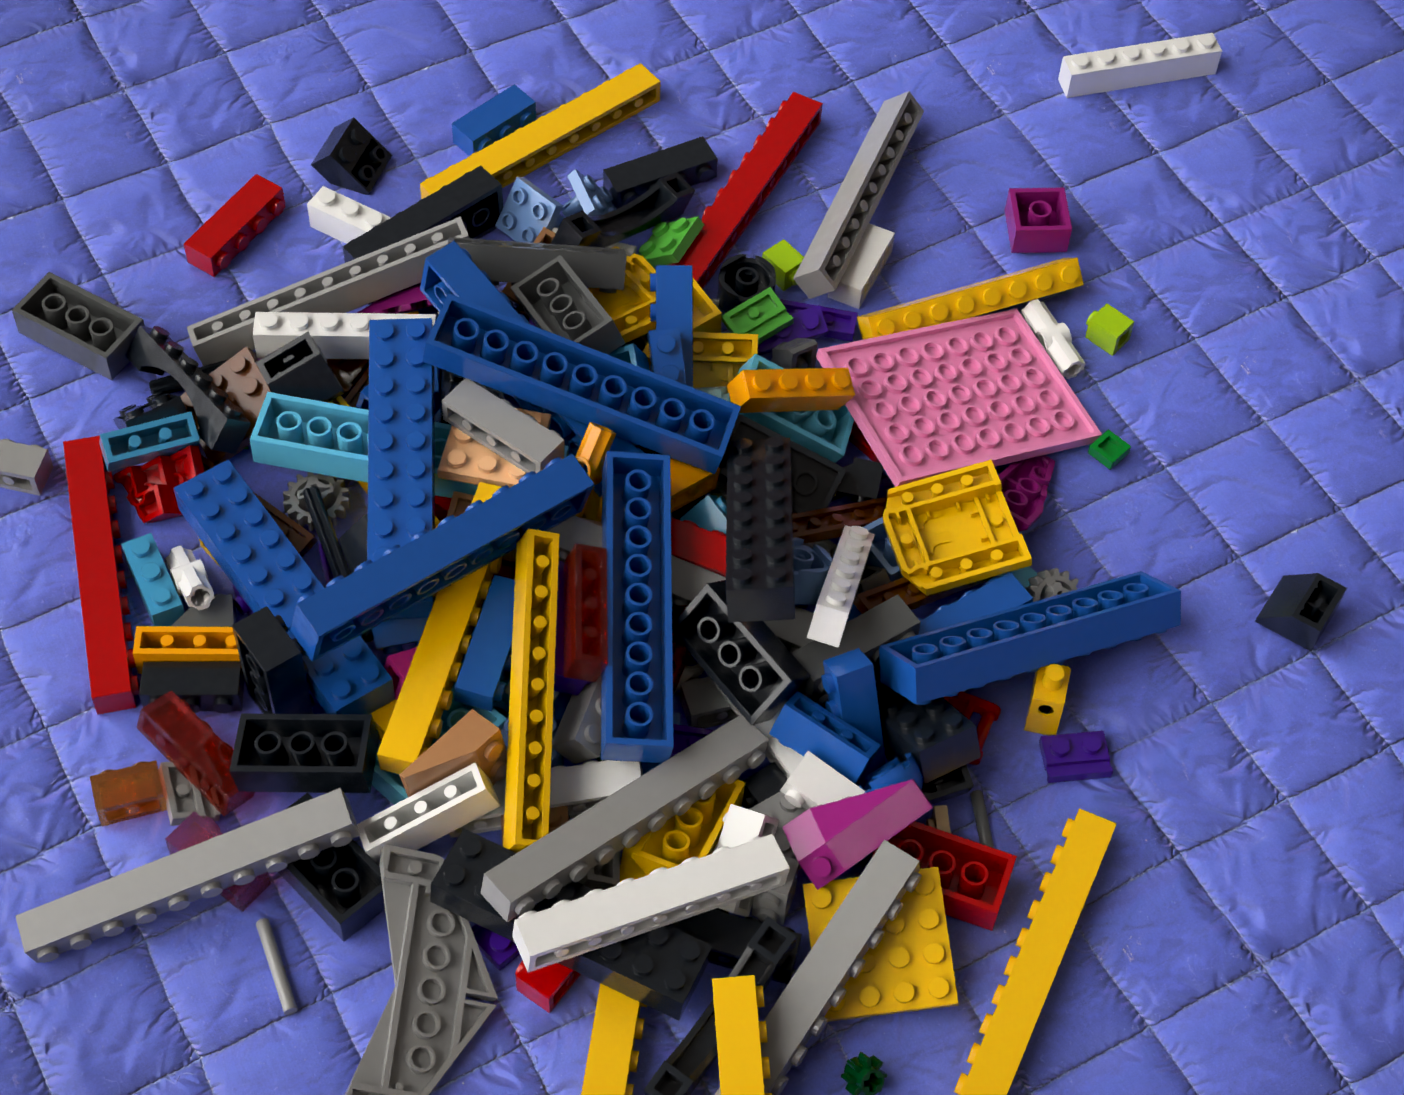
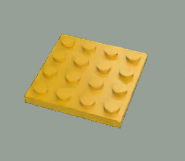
(909, 965)

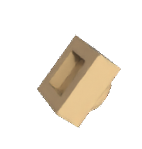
(939, 818)

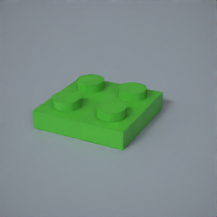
(670, 241)

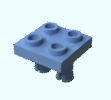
(588, 197)
(528, 211)

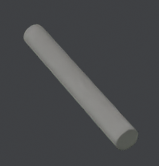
(276, 966)

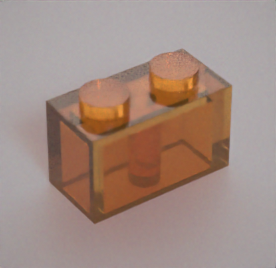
(128, 792)

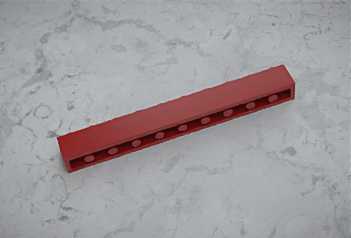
(751, 185)
(100, 578)

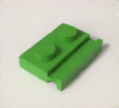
(759, 315)

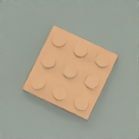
(473, 463)

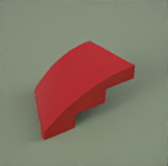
(153, 483)

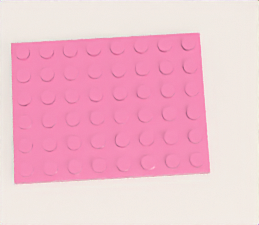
(959, 396)

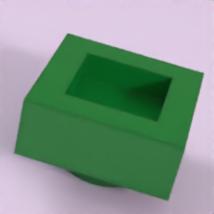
(1109, 449)

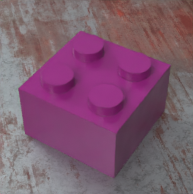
(1038, 220)

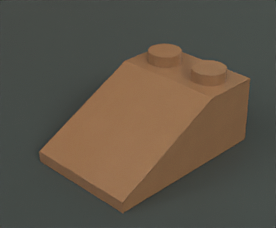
(465, 743)

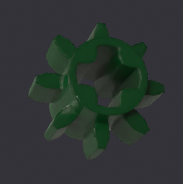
(864, 1075)

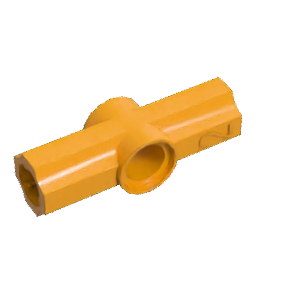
(593, 452)

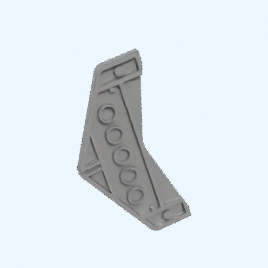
(433, 972)

